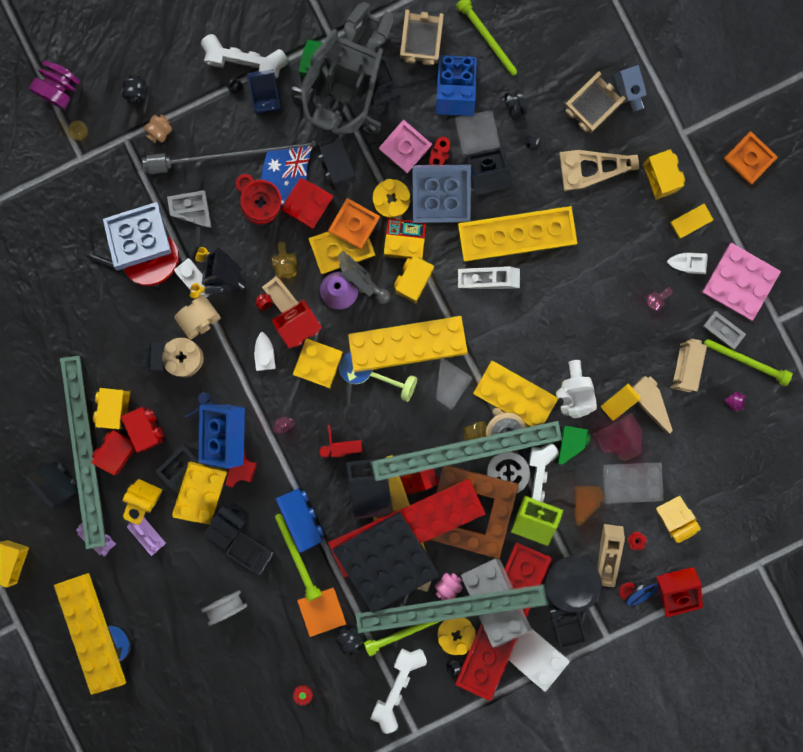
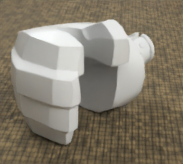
(577, 393)

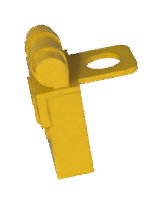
(141, 497)
(678, 519)

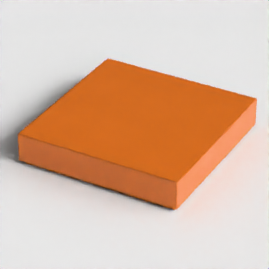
(750, 158)
(354, 224)
(322, 613)

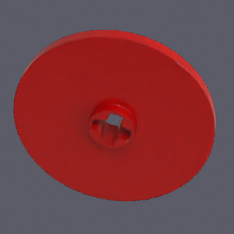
(156, 270)

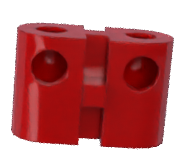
(440, 153)

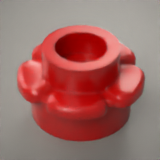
(263, 302)
(632, 538)

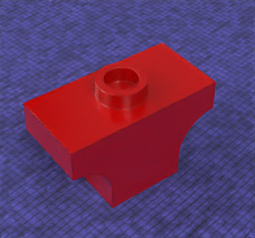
(243, 472)
(419, 481)

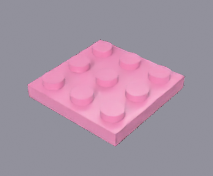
(741, 282)

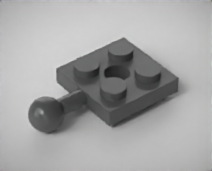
(361, 278)

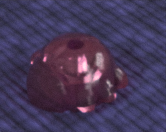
(283, 424)

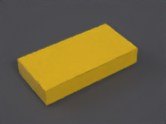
(691, 221)
(620, 402)

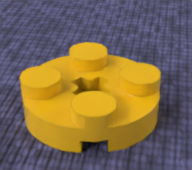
(391, 209)
(458, 646)

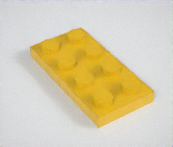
(515, 395)

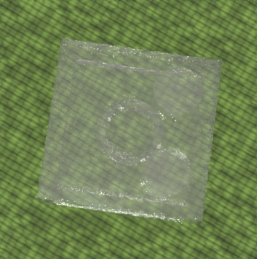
(477, 132)

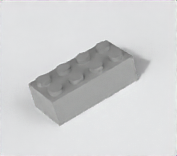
(499, 626)

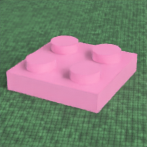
(405, 146)

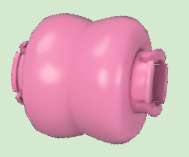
(448, 586)

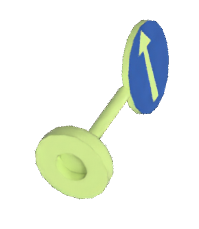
(347, 373)

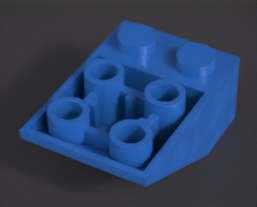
(456, 85)

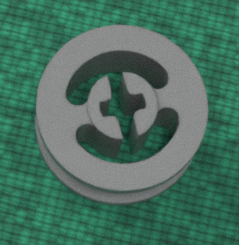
(524, 470)
(224, 607)

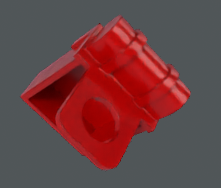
(340, 449)

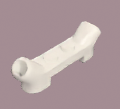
(217, 55)
(540, 458)
(383, 711)

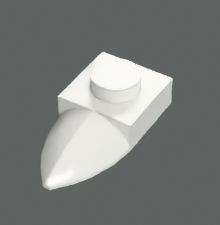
(689, 262)
(264, 353)

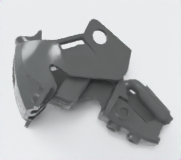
(350, 62)

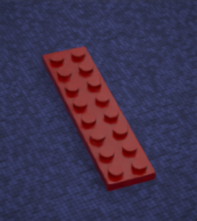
(431, 515)
(487, 663)

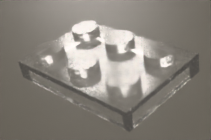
(633, 482)

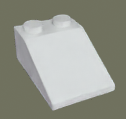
(538, 659)

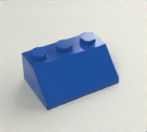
(221, 435)
(300, 519)

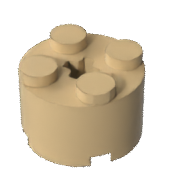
(197, 317)
(175, 349)

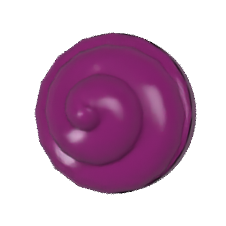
(736, 401)

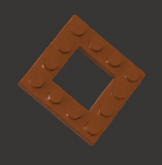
(504, 494)

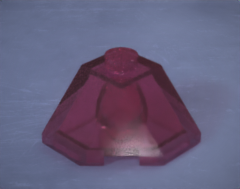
(621, 437)

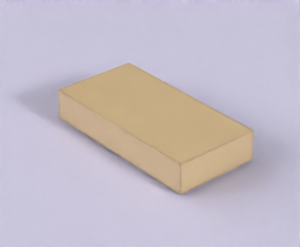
(279, 294)

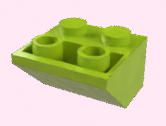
(537, 520)

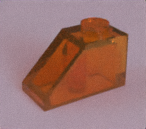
(586, 502)

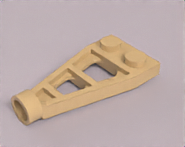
(572, 173)

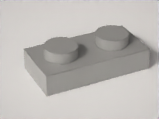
(724, 330)

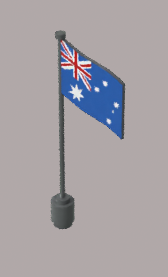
(281, 166)

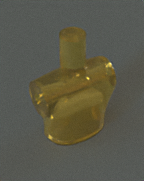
(284, 263)
(475, 430)

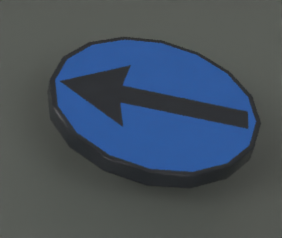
(641, 592)
(120, 641)

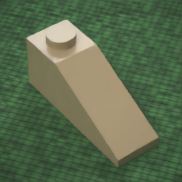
(652, 402)
(610, 553)

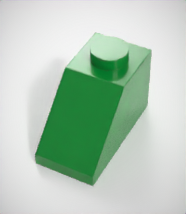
(309, 49)
(572, 443)

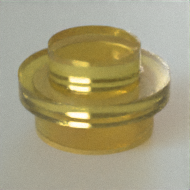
(77, 130)

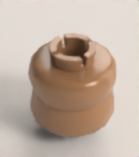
(157, 128)

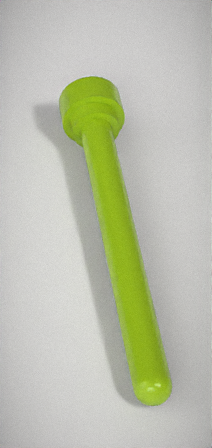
(466, 8)
(782, 376)
(311, 591)
(373, 646)

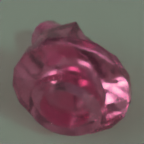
(655, 300)

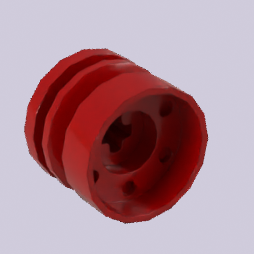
(252, 194)

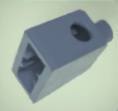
(630, 79)

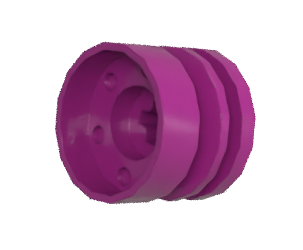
(54, 84)

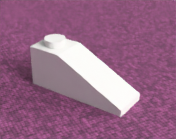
(489, 278)

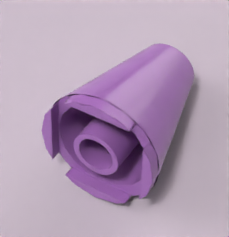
(338, 298)

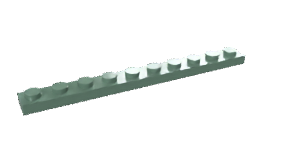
(466, 450)
(82, 452)
(451, 609)

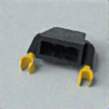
(219, 274)

